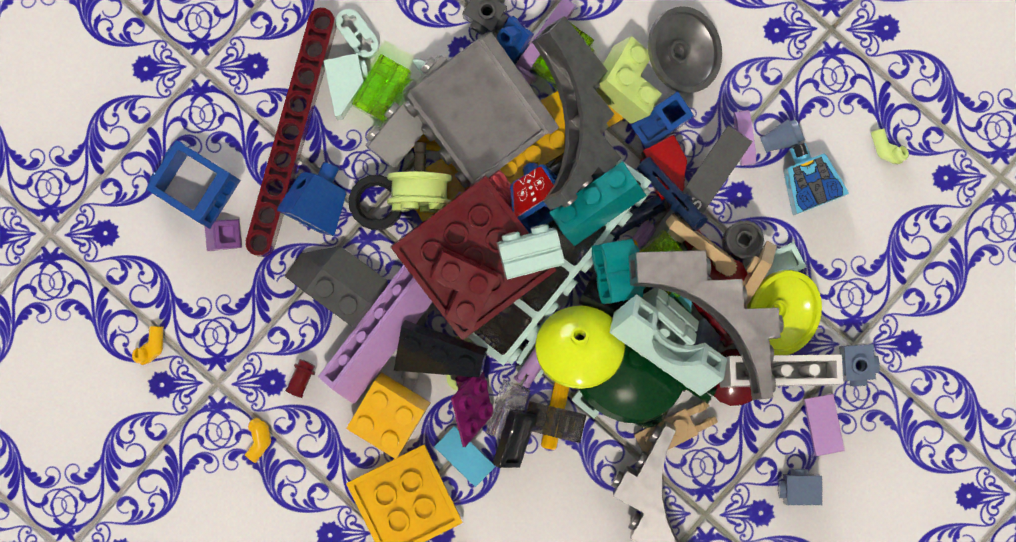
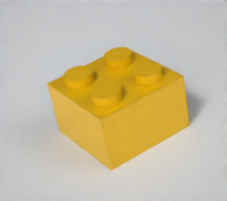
(388, 415)

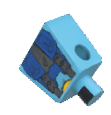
(811, 180)

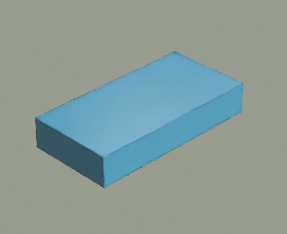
(467, 459)

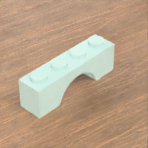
(694, 366)

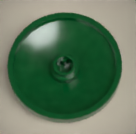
(635, 392)

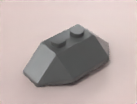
(338, 282)

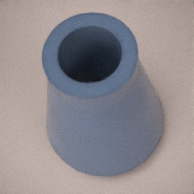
(783, 136)

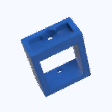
(213, 199)

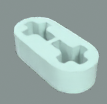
(351, 37)

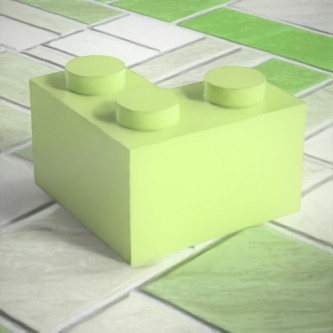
(622, 83)

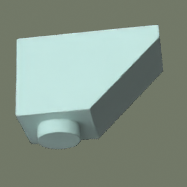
(345, 80)

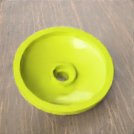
(798, 305)
(574, 361)

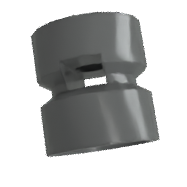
(742, 240)

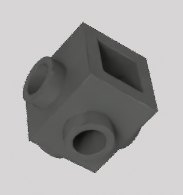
(483, 24)

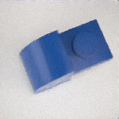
(663, 120)

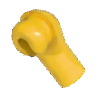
(151, 349)
(261, 439)

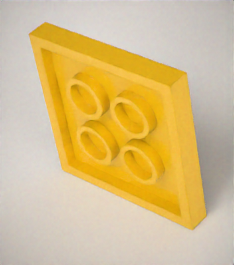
(405, 499)

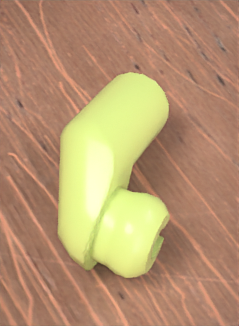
(886, 150)

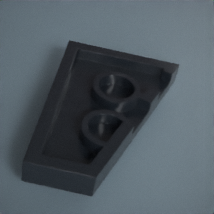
(437, 353)

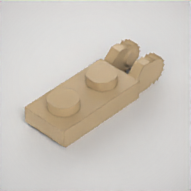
(682, 231)
(684, 427)

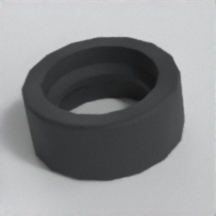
(354, 203)

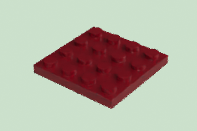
(469, 227)

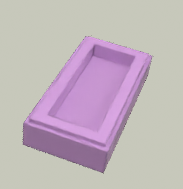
(823, 424)

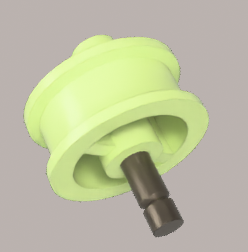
(419, 186)

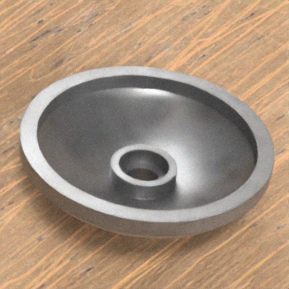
(695, 48)

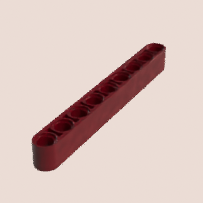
(291, 118)

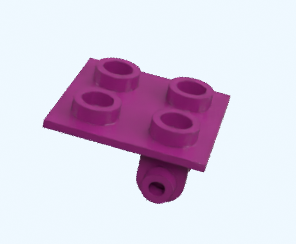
(471, 406)

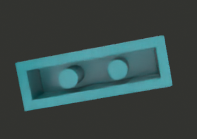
(598, 204)

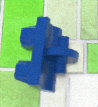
(514, 38)

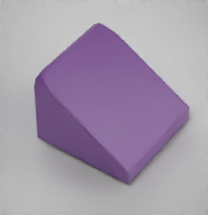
(223, 235)

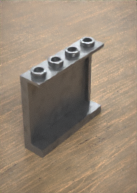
(479, 110)

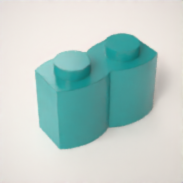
(612, 271)

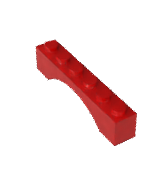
(673, 163)

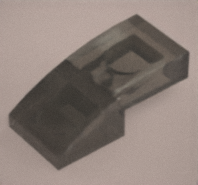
(557, 422)

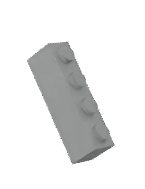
(400, 129)

